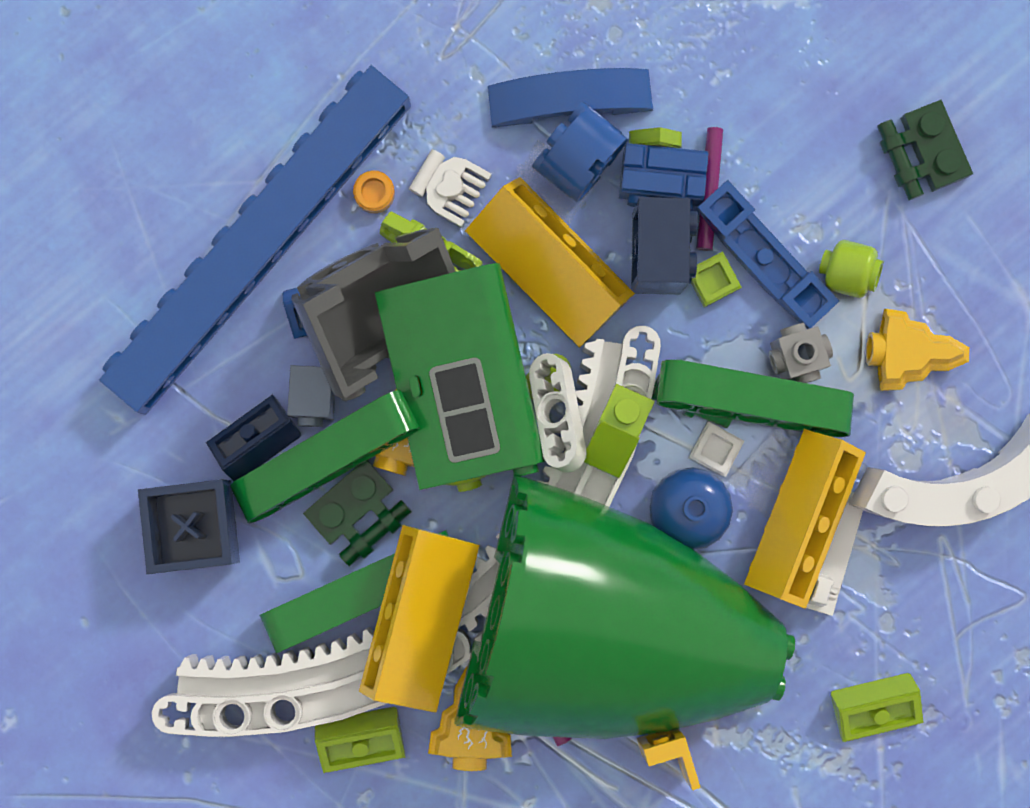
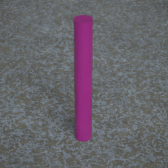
(714, 147)

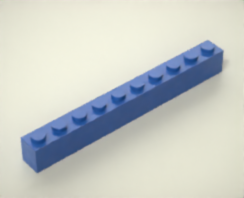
(255, 241)

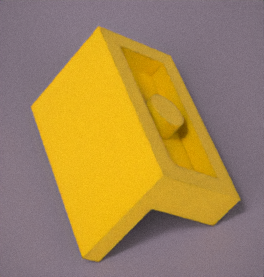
(667, 746)

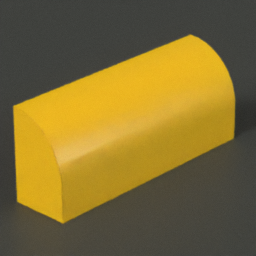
(549, 261)
(418, 619)

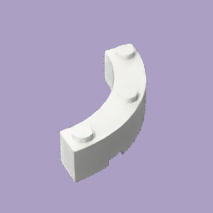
(955, 499)

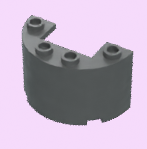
(342, 308)

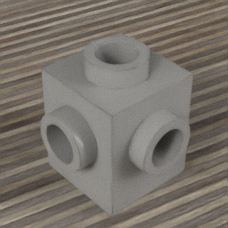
(785, 355)

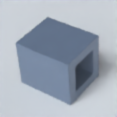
(310, 396)

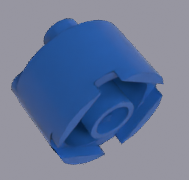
(580, 152)

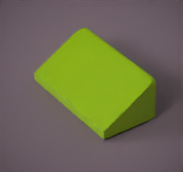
(877, 707)
(360, 740)

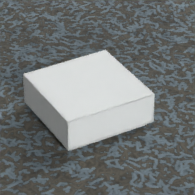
(716, 449)

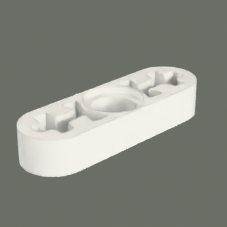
(570, 425)

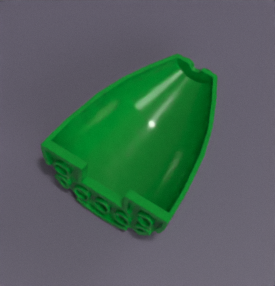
(612, 628)

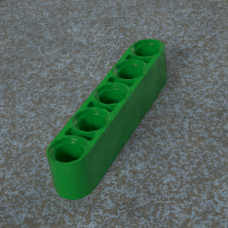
(754, 398)
(325, 456)
(328, 605)

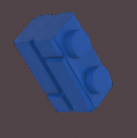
(663, 173)

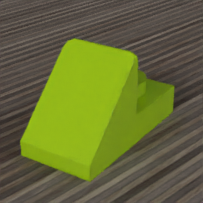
(618, 430)

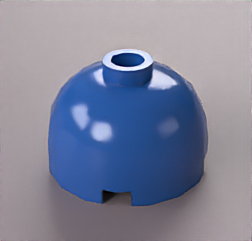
(691, 507)

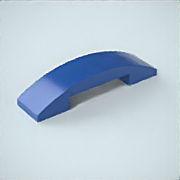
(561, 92)
(765, 257)

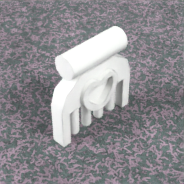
(444, 184)

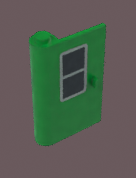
(471, 374)

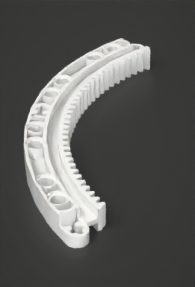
(328, 683)

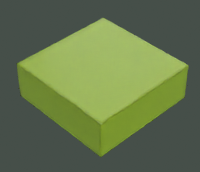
(714, 280)

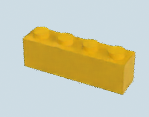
(805, 518)

